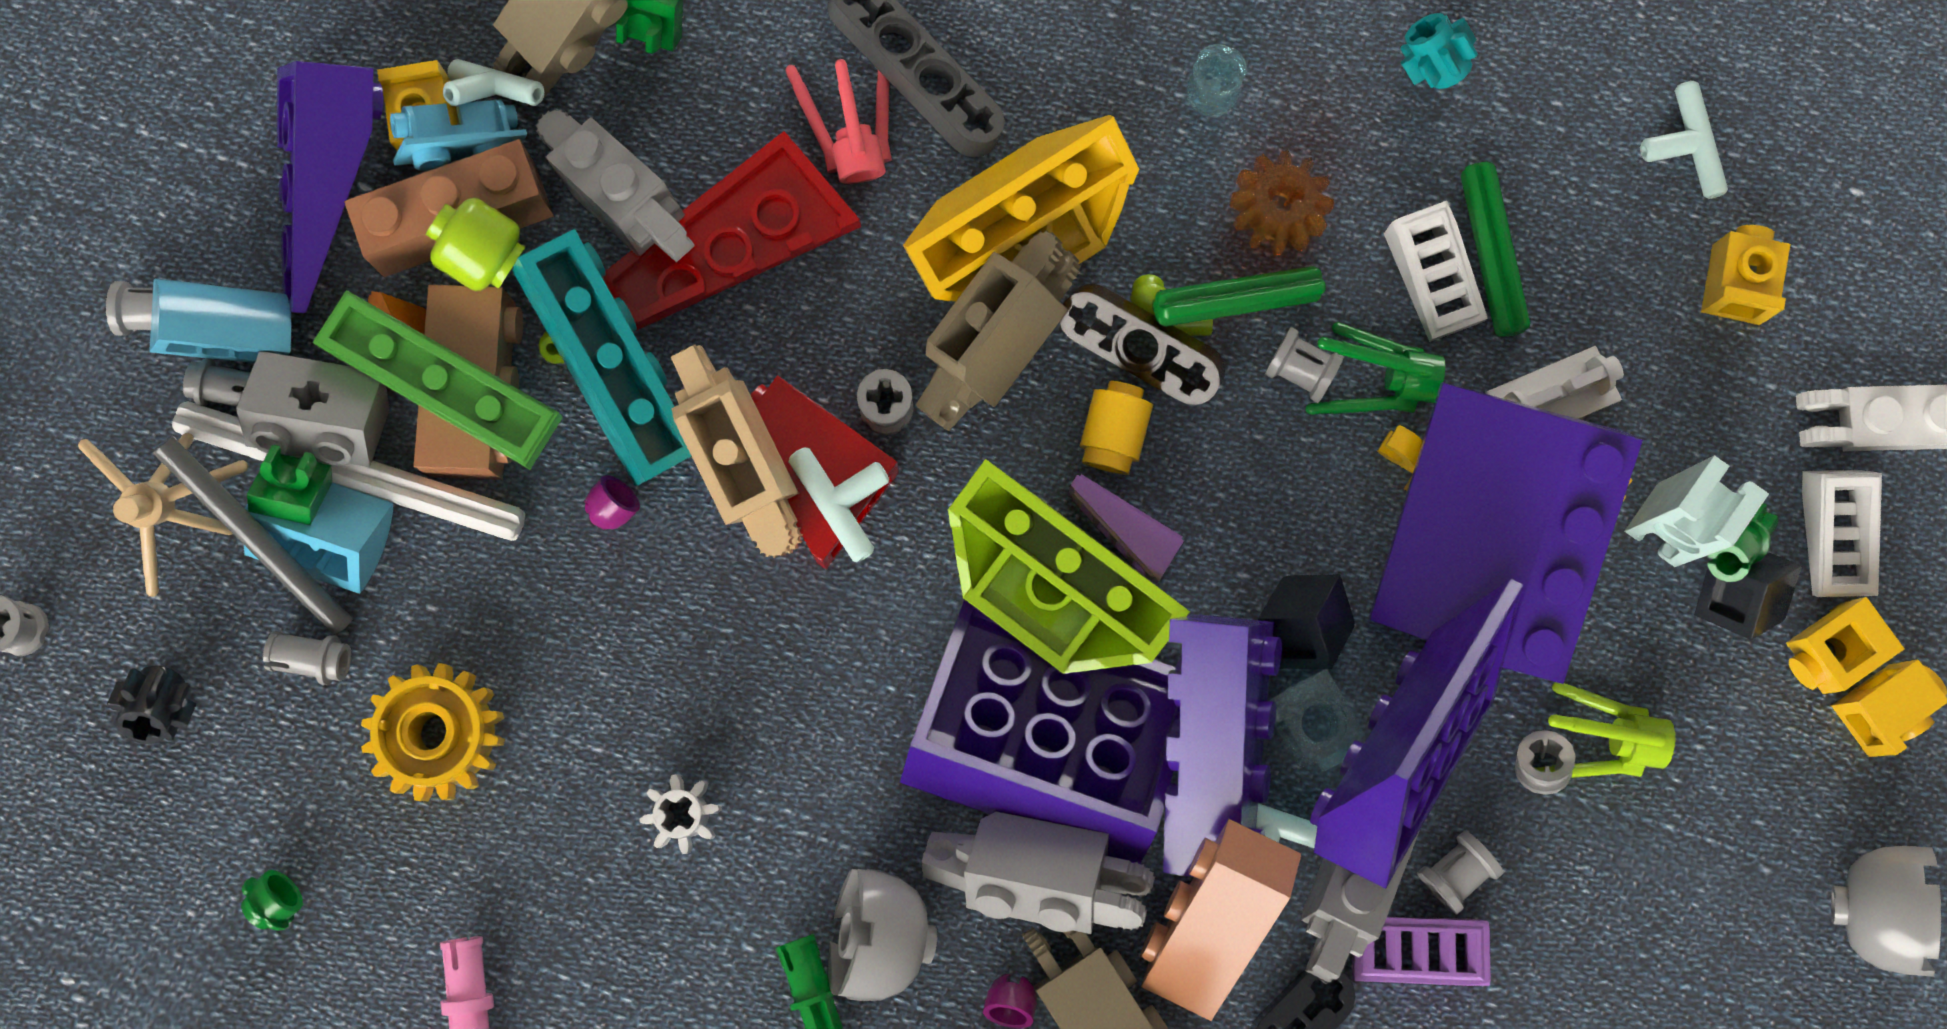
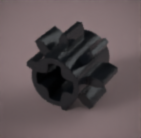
(151, 704)

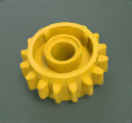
(399, 724)

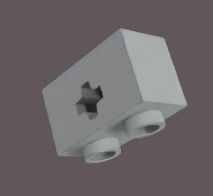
(312, 409)

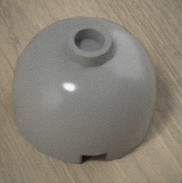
(1891, 910)
(880, 937)

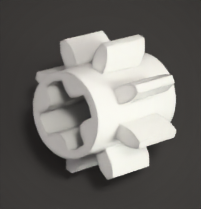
(663, 817)

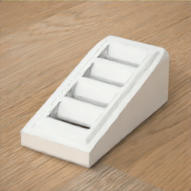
(1450, 243)
(1865, 513)

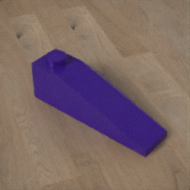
(326, 126)

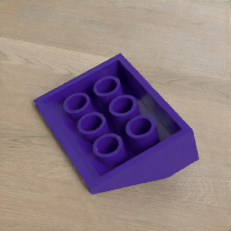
(1500, 500)
(1415, 740)
(1045, 743)

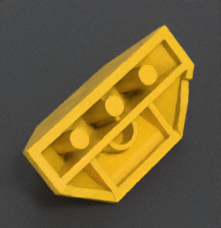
(1056, 183)

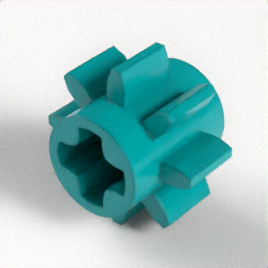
(1438, 51)

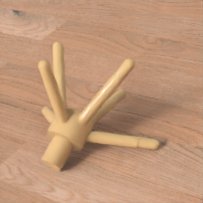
(154, 503)

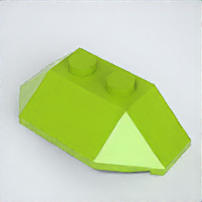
(1053, 580)

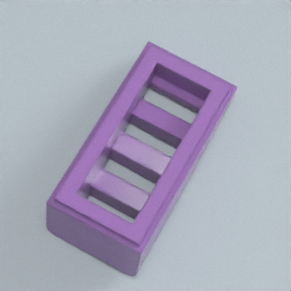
(1133, 533)
(1475, 953)

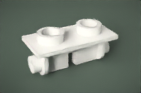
(1569, 386)

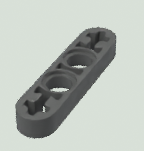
(922, 59)

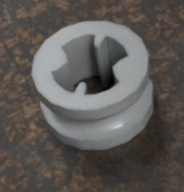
(1542, 743)

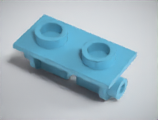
(434, 142)

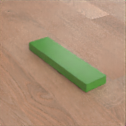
(438, 379)

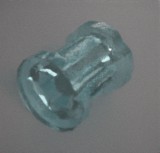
(1220, 63)

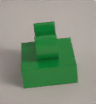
(652, 22)
(289, 487)

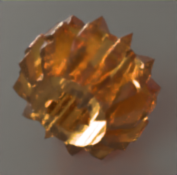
(1298, 188)

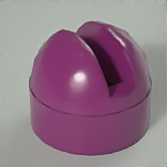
(611, 503)
(1011, 1003)

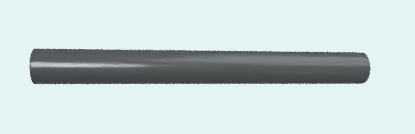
(252, 535)

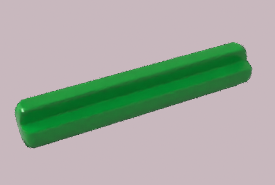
(1495, 249)
(1238, 296)

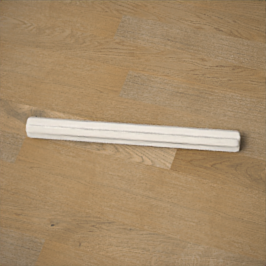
(377, 480)

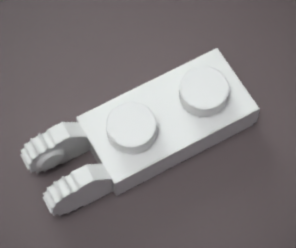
(1879, 418)

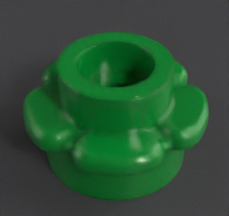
(271, 900)

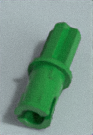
(1752, 546)
(809, 983)

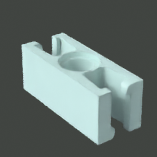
(1696, 512)

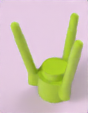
(1633, 736)

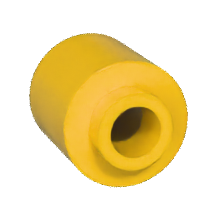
(1115, 428)

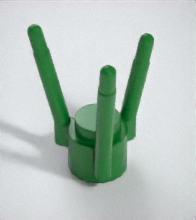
(1409, 372)

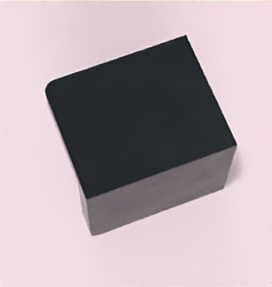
(1752, 603)
(1310, 619)

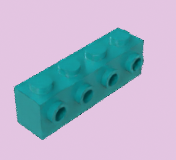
(603, 354)

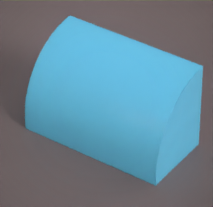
(218, 321)
(341, 541)

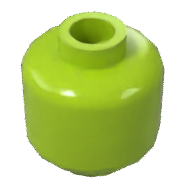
(474, 244)

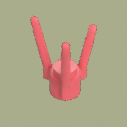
(857, 153)

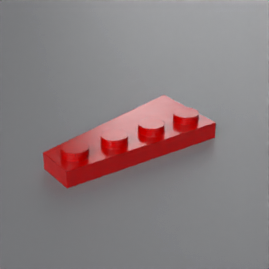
(740, 228)

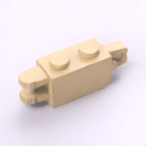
(735, 453)

